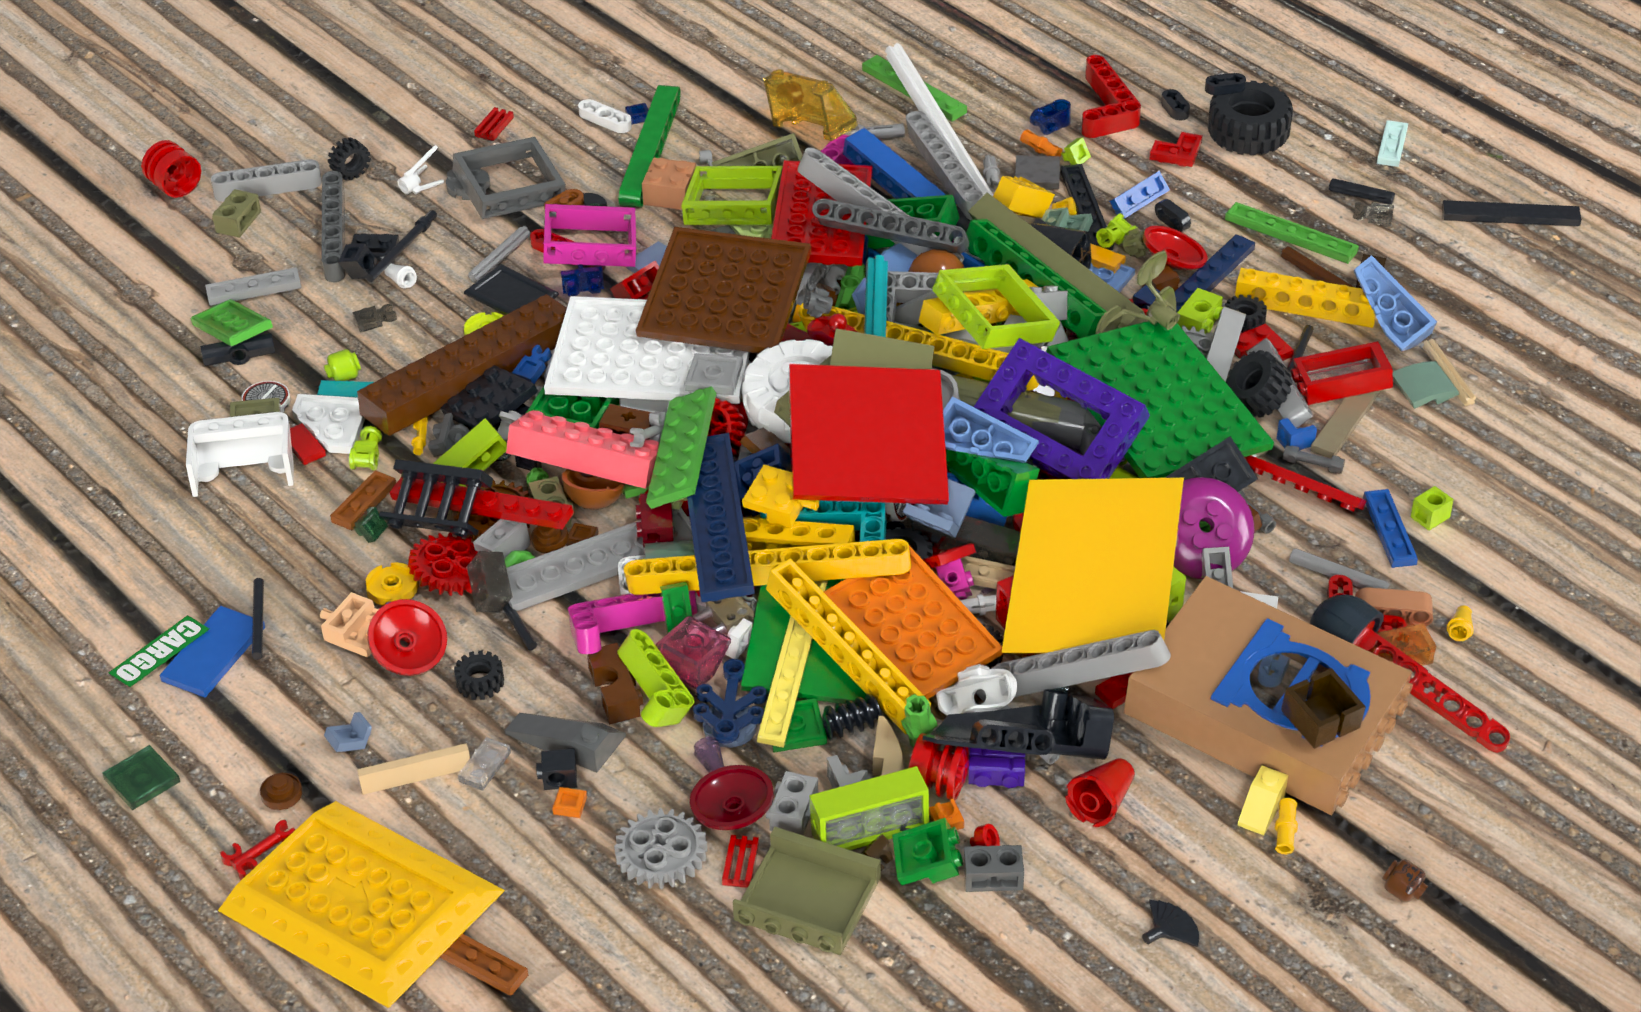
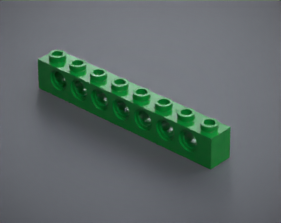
(998, 248)

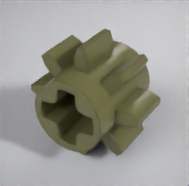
(1134, 243)

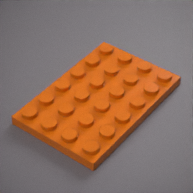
(917, 625)

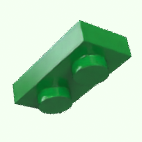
(675, 604)

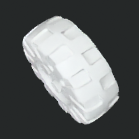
(768, 381)

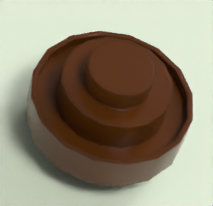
(549, 539)
(280, 791)

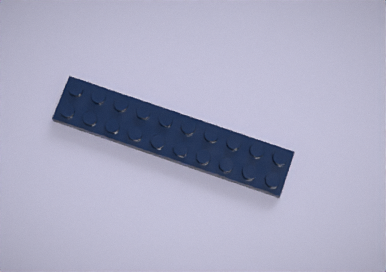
(719, 526)

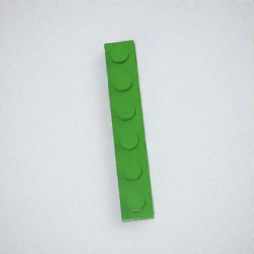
(883, 71)

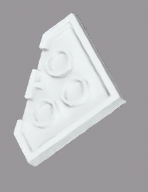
(331, 420)

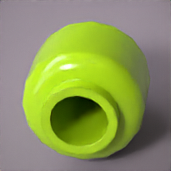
(342, 365)

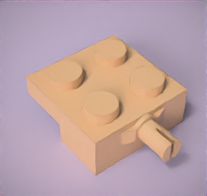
(349, 624)

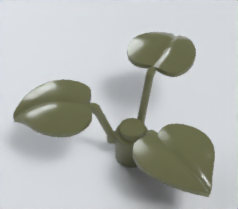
(1161, 311)

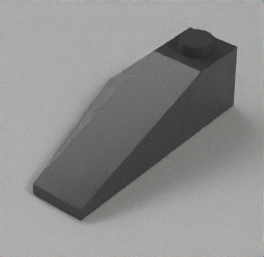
(590, 740)

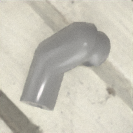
(832, 276)

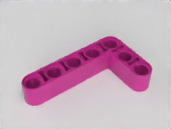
(614, 613)

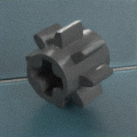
(817, 302)

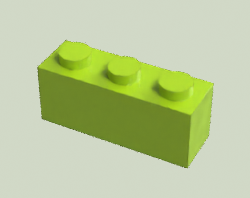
(476, 449)

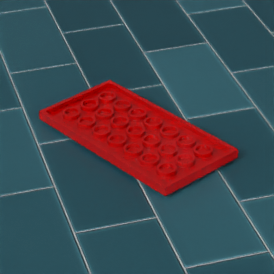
(797, 223)

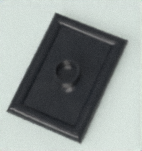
(507, 290)

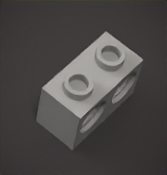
(792, 803)

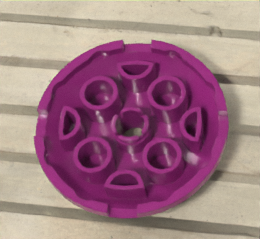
(1229, 521)

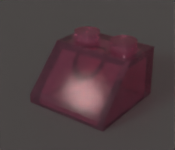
(694, 651)

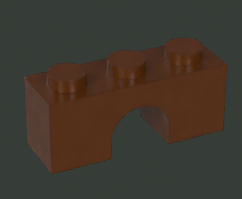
(620, 697)

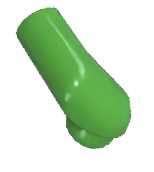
(517, 556)

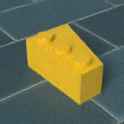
(1023, 196)

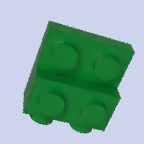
(927, 852)

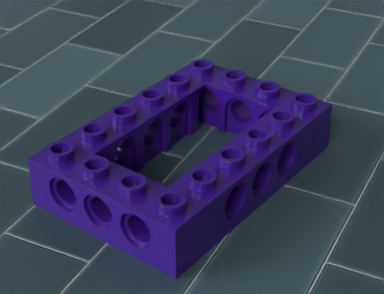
(1122, 413)

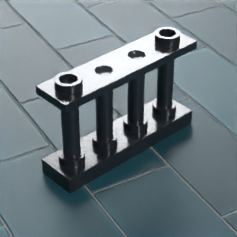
(431, 474)

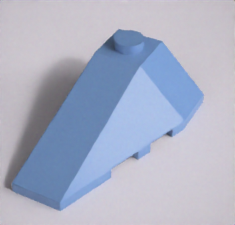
(981, 434)

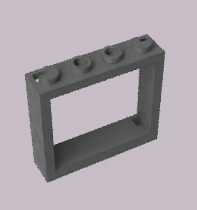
(509, 200)

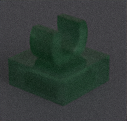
(370, 525)

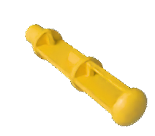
(420, 441)

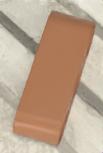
(1412, 606)

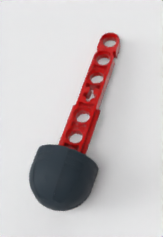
(1359, 623)

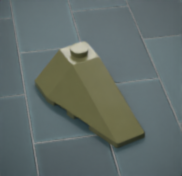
(767, 154)

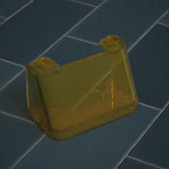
(808, 100)

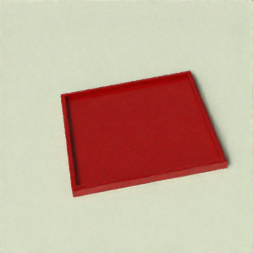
(867, 434)

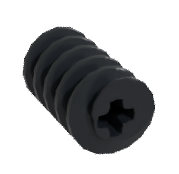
(850, 715)

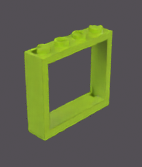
(731, 212)
(1040, 324)

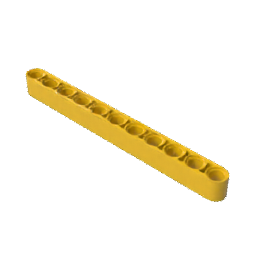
(947, 354)
(816, 561)

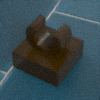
(875, 850)

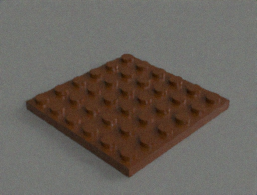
(724, 290)

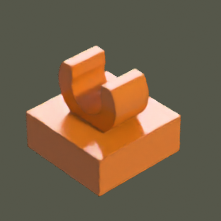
(949, 811)

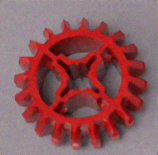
(733, 426)

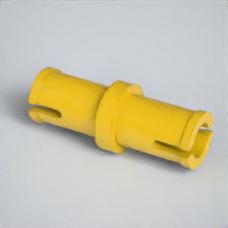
(1286, 826)

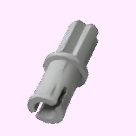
(991, 172)

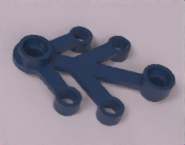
(726, 729)

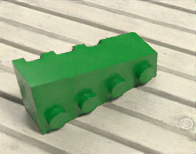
(995, 480)

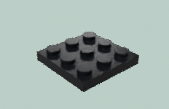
(487, 396)

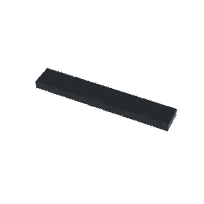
(1085, 201)
(1511, 213)

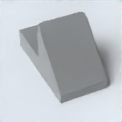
(1217, 556)
(839, 774)

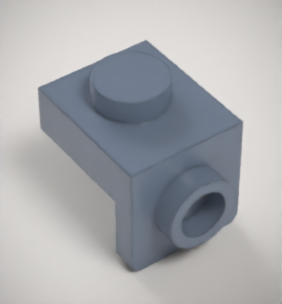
(350, 736)

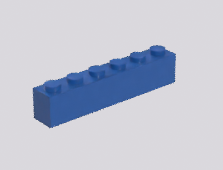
(887, 167)

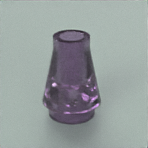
(709, 753)

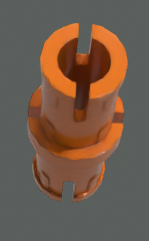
(1040, 144)

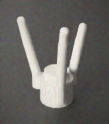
(411, 180)

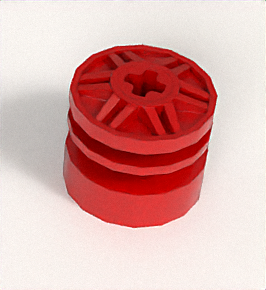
(171, 168)
(944, 768)

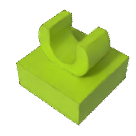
(1076, 152)

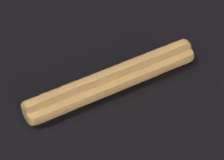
(1436, 354)

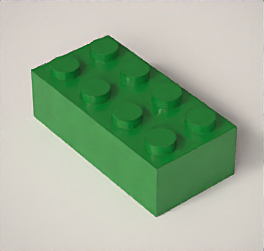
(932, 208)

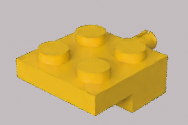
(773, 496)

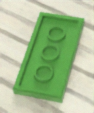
(231, 322)

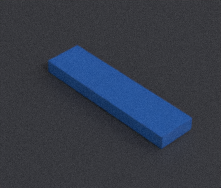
(1390, 528)

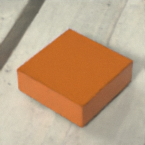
(569, 802)

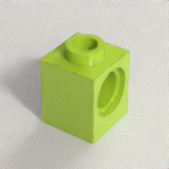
(1432, 508)

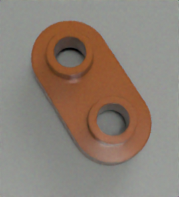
(568, 197)

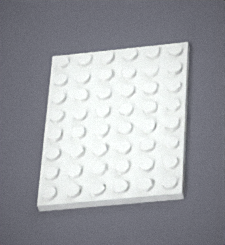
(606, 359)

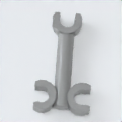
(654, 432)

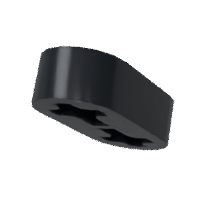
(1225, 84)
(1175, 104)
(1172, 215)

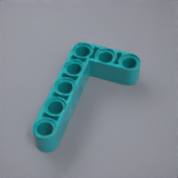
(865, 516)

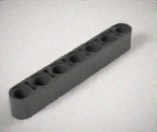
(333, 225)
(897, 233)

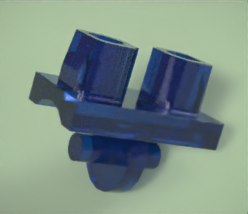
(582, 280)

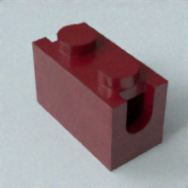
(655, 523)

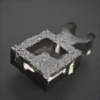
(1376, 213)
(372, 318)

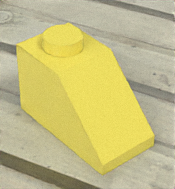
(1263, 800)

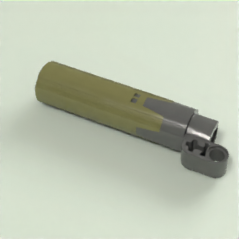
(1051, 416)

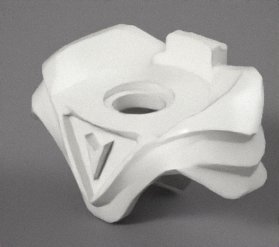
(997, 683)

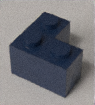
(749, 467)

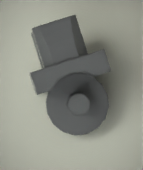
(446, 435)

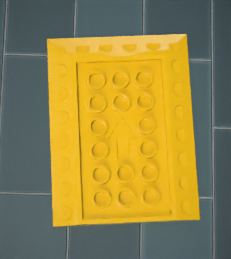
(1092, 562)
(359, 901)

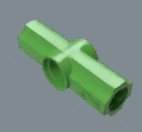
(849, 283)
(918, 718)

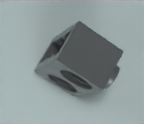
(993, 868)

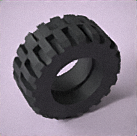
(1251, 120)

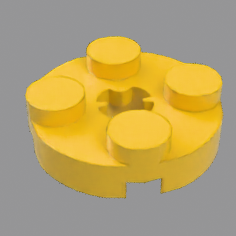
(379, 579)

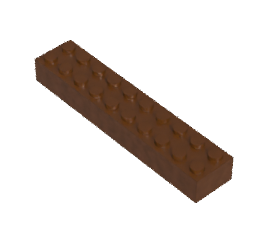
(432, 380)

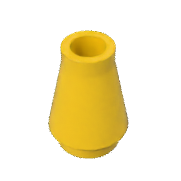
(1461, 624)

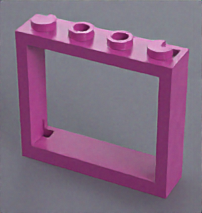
(590, 218)

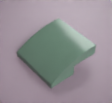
(1061, 218)
(1424, 383)
(669, 549)

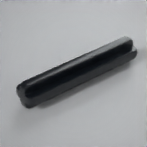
(1362, 191)

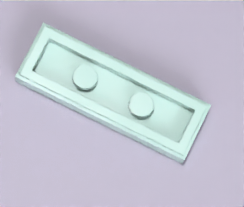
(1392, 143)

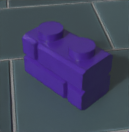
(996, 768)

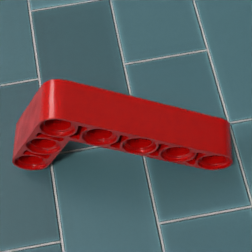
(1121, 107)

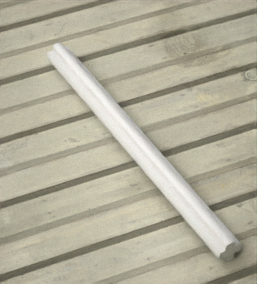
(926, 103)

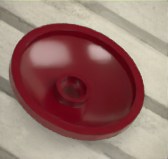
(731, 797)

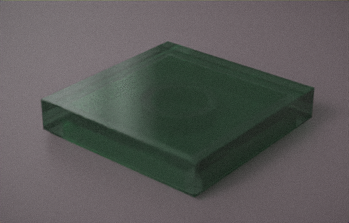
(141, 777)

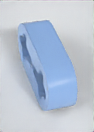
(1278, 666)

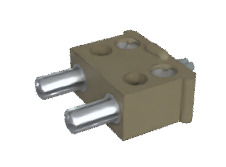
(728, 612)

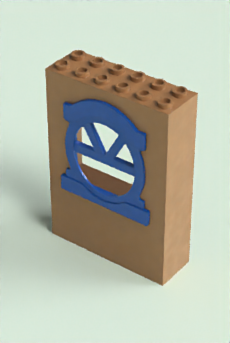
(1210, 705)

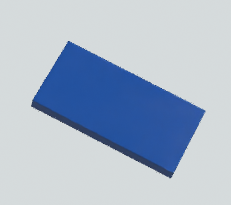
(212, 654)

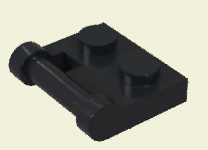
(378, 244)

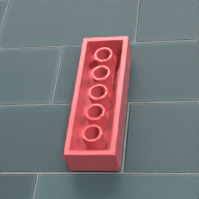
(582, 448)

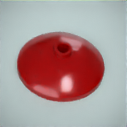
(1181, 250)
(412, 623)

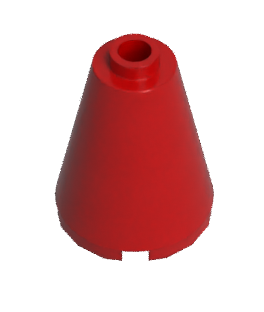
(1100, 792)

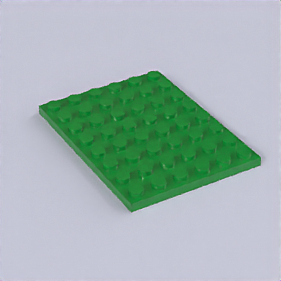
(1182, 392)

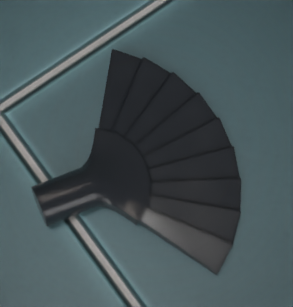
(1171, 923)

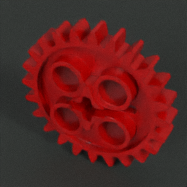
(442, 563)

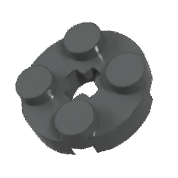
(455, 188)

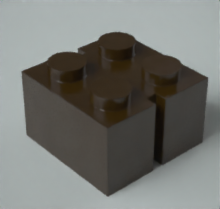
(1328, 710)

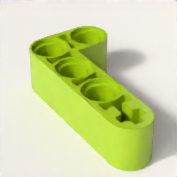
(666, 691)

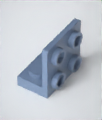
(944, 517)

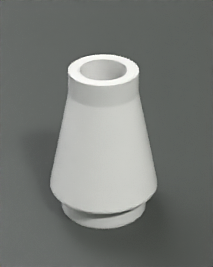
(402, 275)

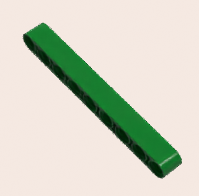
(650, 143)

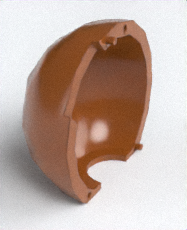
(934, 261)
(591, 491)

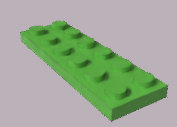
(681, 447)

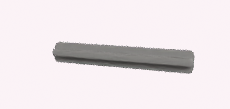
(499, 254)
(1331, 568)

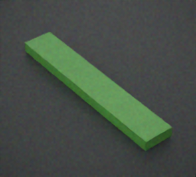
(1292, 232)

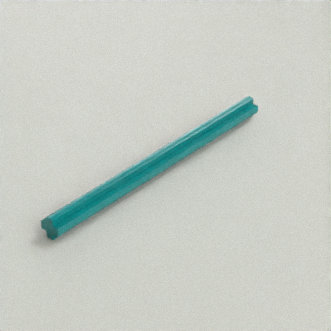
(876, 296)

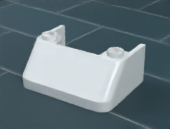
(236, 443)

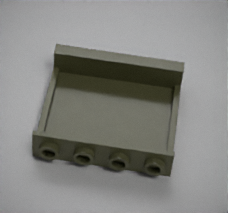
(869, 350)
(809, 891)

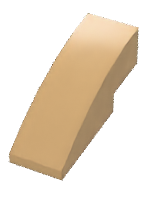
(887, 751)

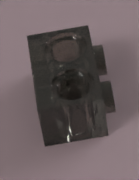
(489, 581)

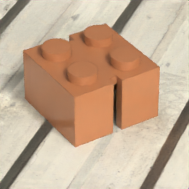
(667, 183)

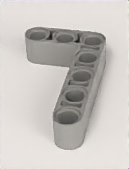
(900, 293)

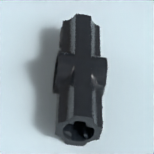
(239, 353)

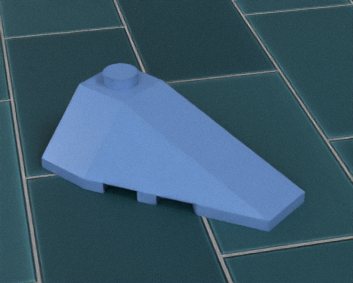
(898, 259)
(1396, 310)

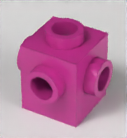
(956, 578)

